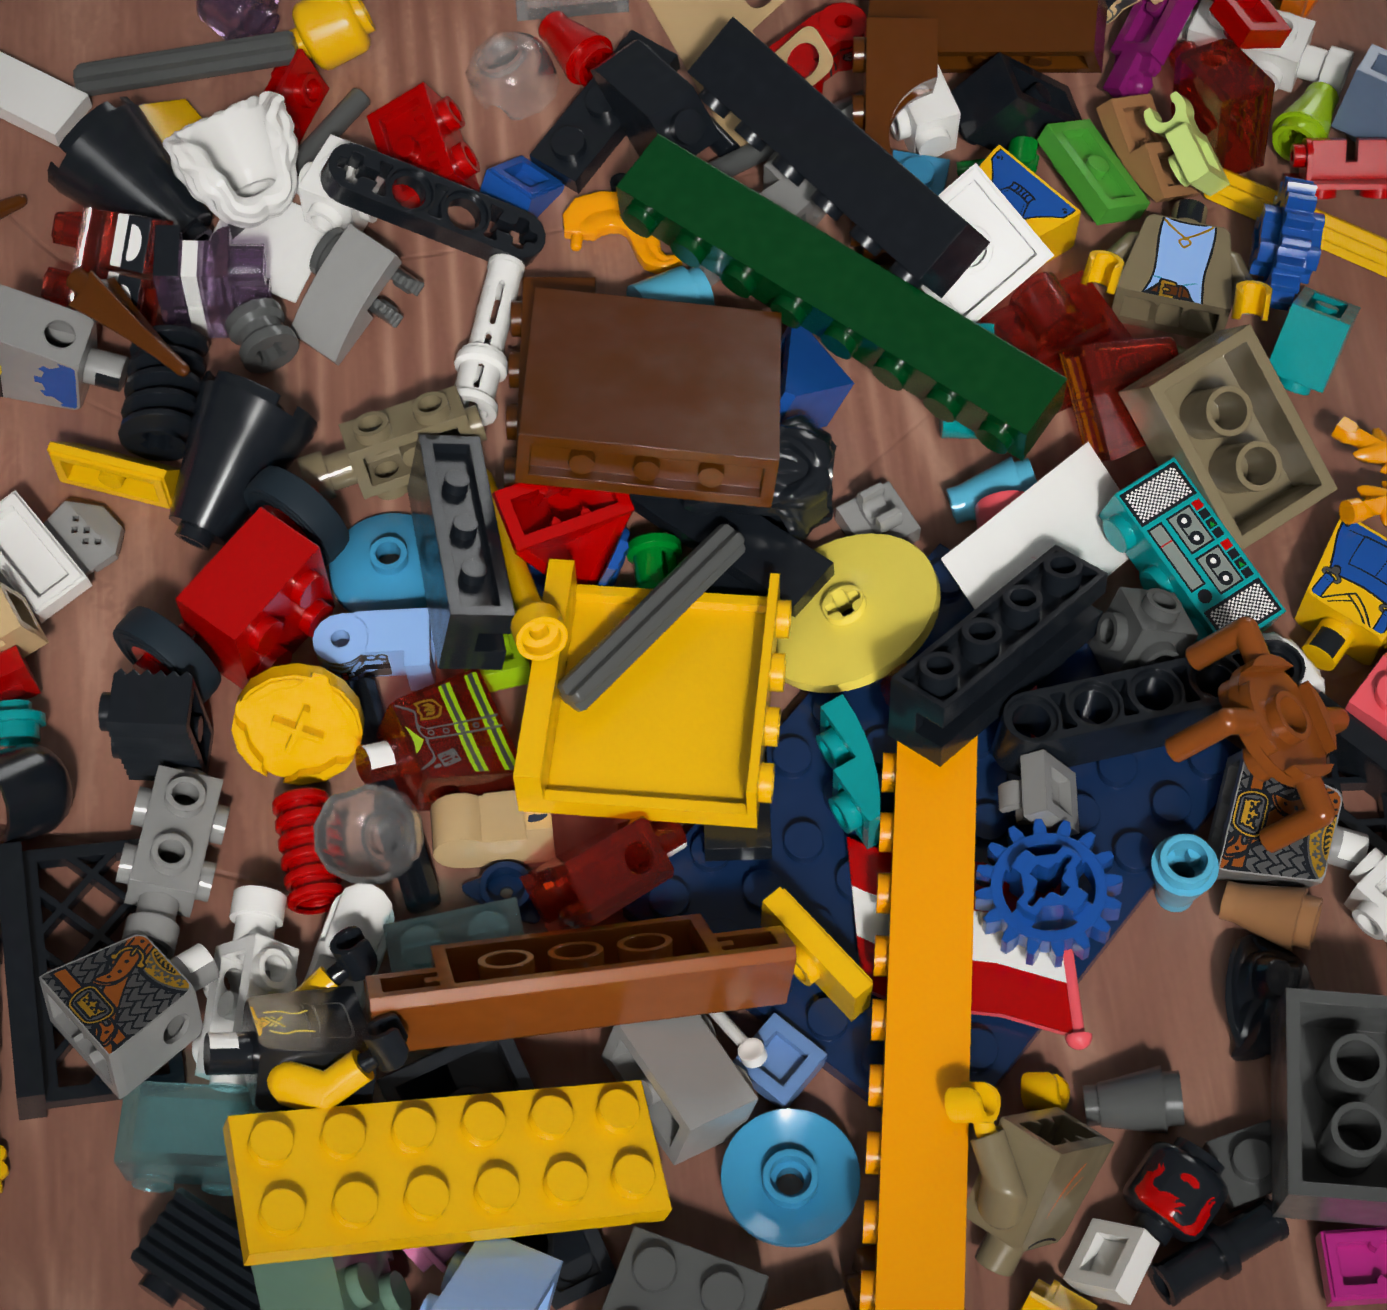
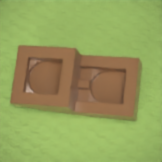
(1141, 149)

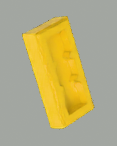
(819, 955)

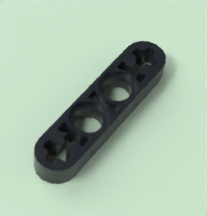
(435, 197)

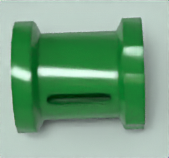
(653, 557)

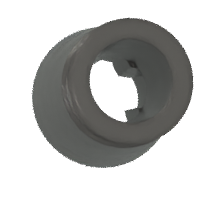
(1136, 1101)

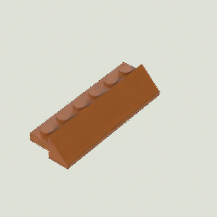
(583, 980)

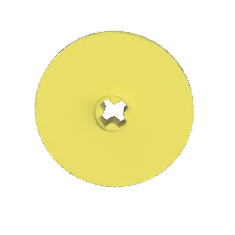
(893, 614)

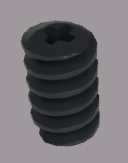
(158, 400)

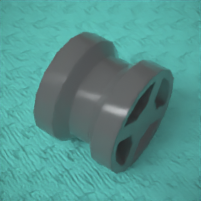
(262, 335)

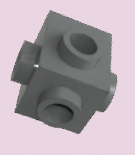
(1142, 630)

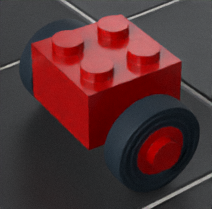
(252, 597)

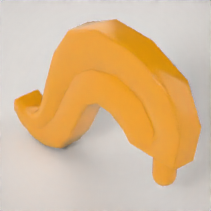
(599, 215)

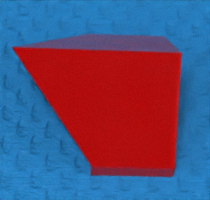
(563, 525)

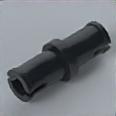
(1217, 1252)

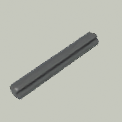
(185, 63)
(651, 617)

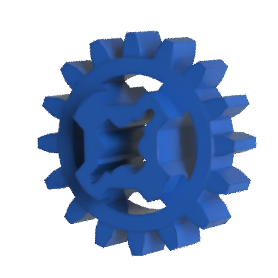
(1287, 241)
(1038, 865)

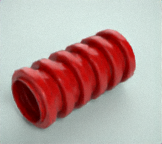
(306, 878)

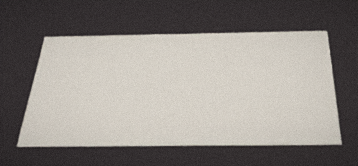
(1054, 511)

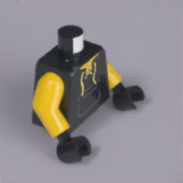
(313, 1041)

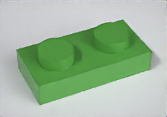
(1093, 171)

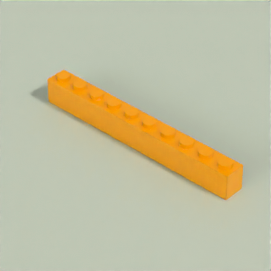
(924, 1033)

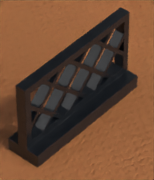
(27, 959)

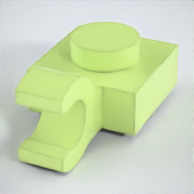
(1193, 155)

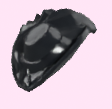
(1254, 985)

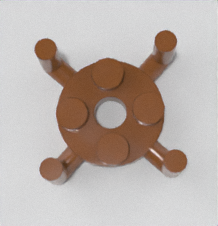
(1279, 722)

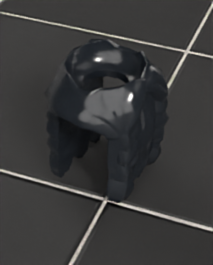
(802, 483)

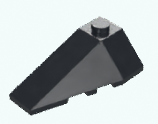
(492, 1069)

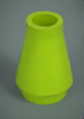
(1306, 118)

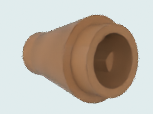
(1275, 913)

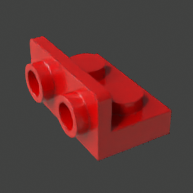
(425, 134)

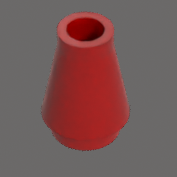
(574, 46)

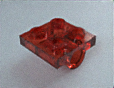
(1056, 316)

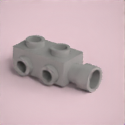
(168, 862)

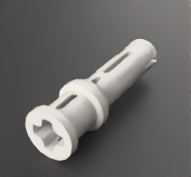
(503, 285)

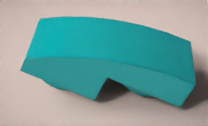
(855, 777)

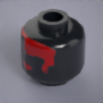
(1176, 1191)

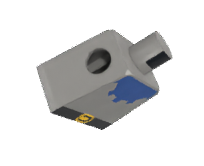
(52, 353)

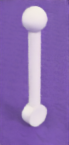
(749, 1049)

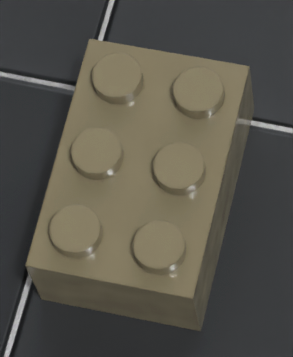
(1231, 433)

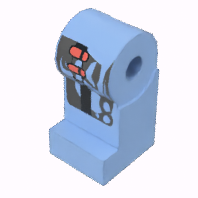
(378, 645)

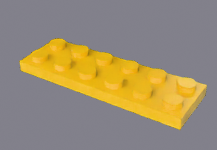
(443, 1171)

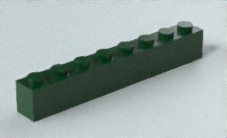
(841, 298)

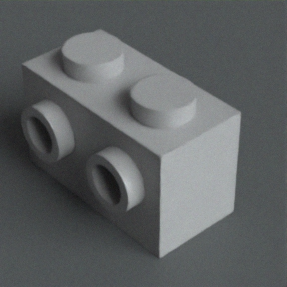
(687, 1081)

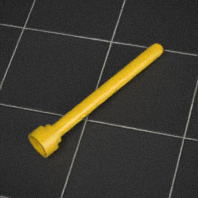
(536, 624)

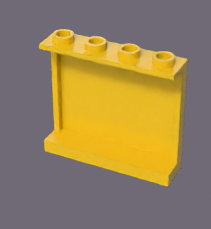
(676, 730)

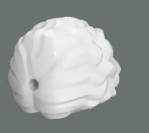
(239, 160)

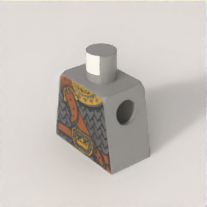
(1250, 805)
(129, 1007)

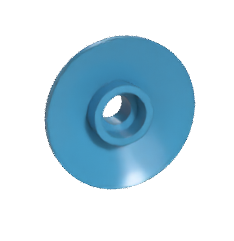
(366, 583)
(796, 1145)

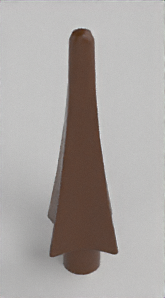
(110, 306)

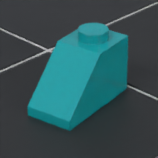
(1312, 341)

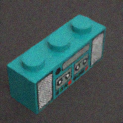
(1187, 551)

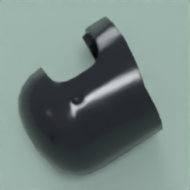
(33, 790)

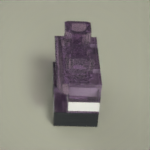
(206, 280)

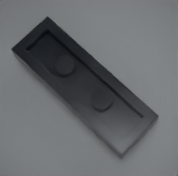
(587, 130)

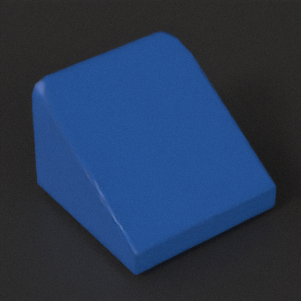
(522, 185)

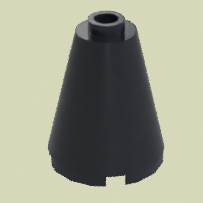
(121, 166)
(230, 440)

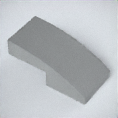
(342, 292)

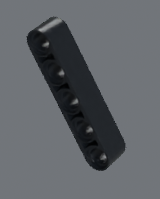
(1117, 709)

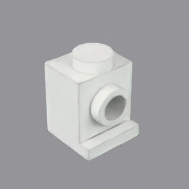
(930, 122)

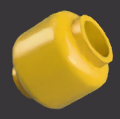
(332, 30)

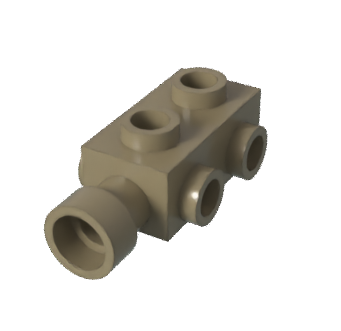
(384, 443)

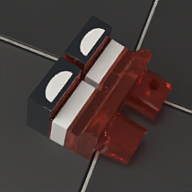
(105, 241)

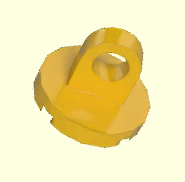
(298, 723)

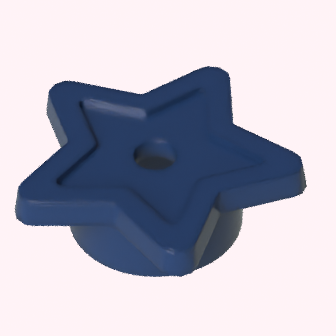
(500, 877)

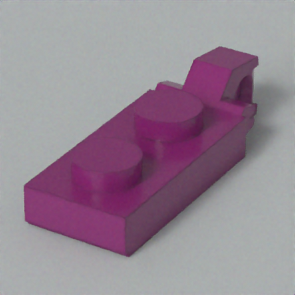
(1145, 45)

